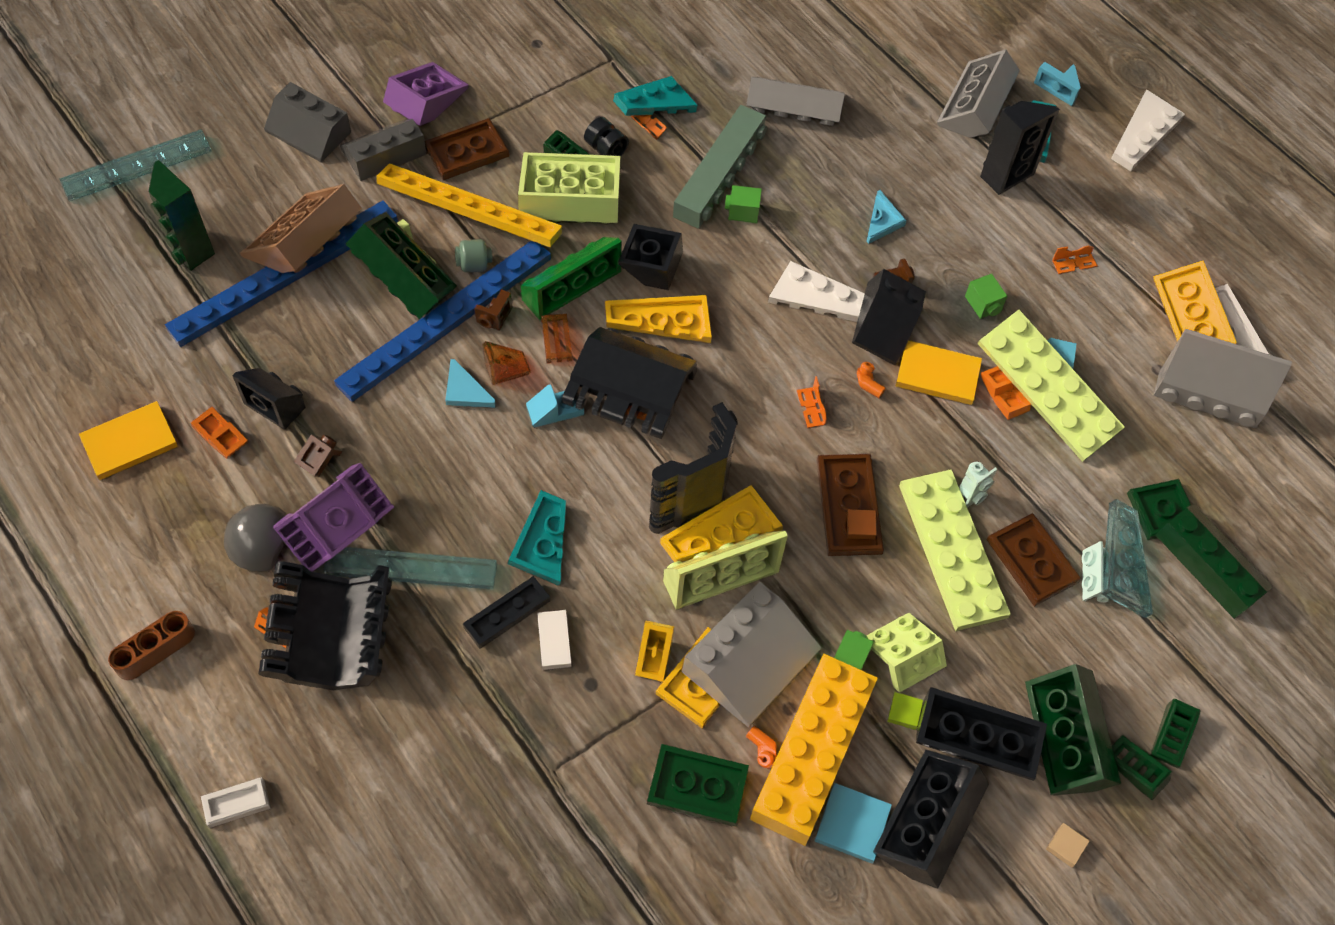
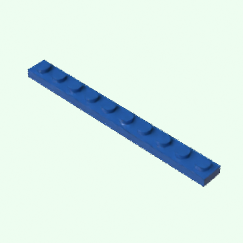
(262, 285)
(441, 321)

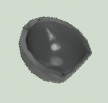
(252, 538)

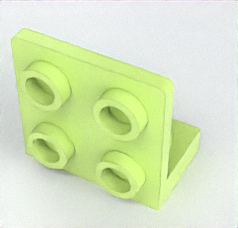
(909, 650)

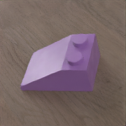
(423, 92)

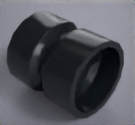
(606, 138)

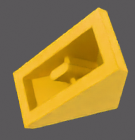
(654, 650)

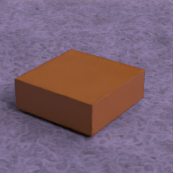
(861, 524)

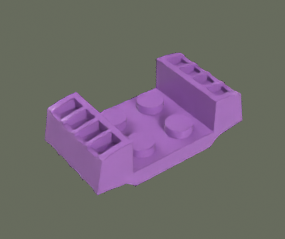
(334, 517)

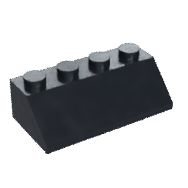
(1018, 144)
(981, 733)
(932, 817)

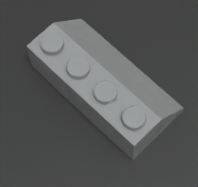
(979, 95)
(795, 99)

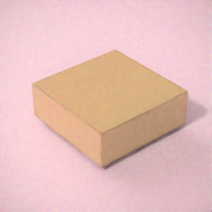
(1067, 845)

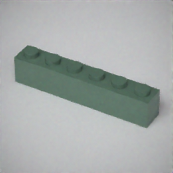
(719, 167)

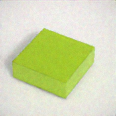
(905, 710)

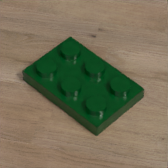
(698, 785)

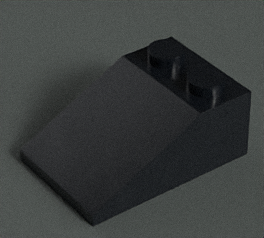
(888, 316)

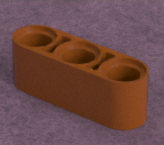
(136, 646)

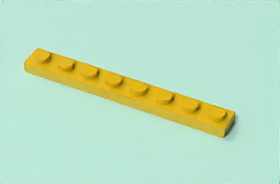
(469, 205)

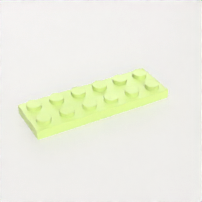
(1051, 385)
(954, 550)

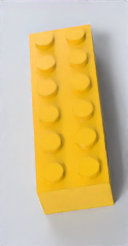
(813, 749)

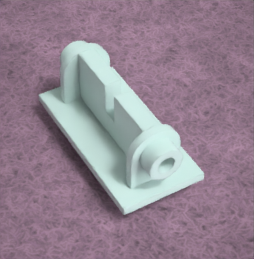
(976, 483)
(1093, 569)

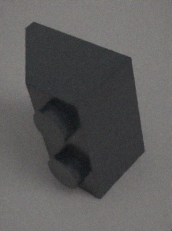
(652, 255)
(269, 396)

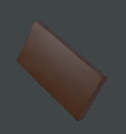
(847, 484)

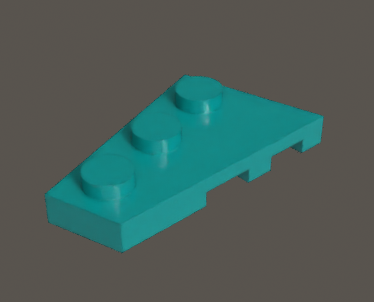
(655, 96)
(541, 539)

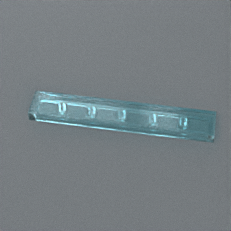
(134, 165)
(415, 567)

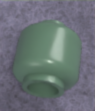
(473, 255)

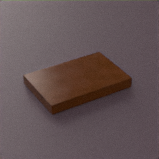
(466, 149)
(1033, 559)

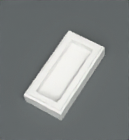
(554, 639)
(235, 802)

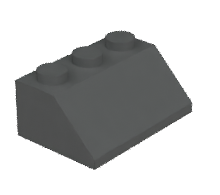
(307, 122)
(391, 145)

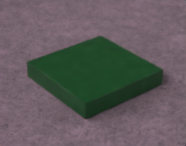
(1158, 504)

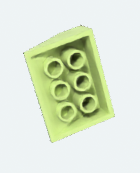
(570, 187)
(724, 568)

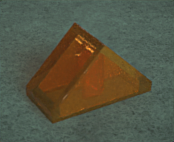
(504, 363)

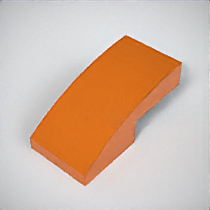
(1004, 393)
(219, 433)

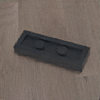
(506, 612)

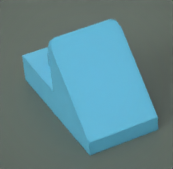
(1060, 84)
(547, 408)

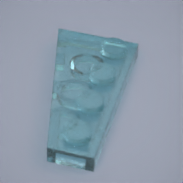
(1124, 561)

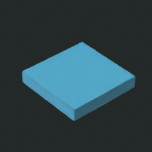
(853, 822)

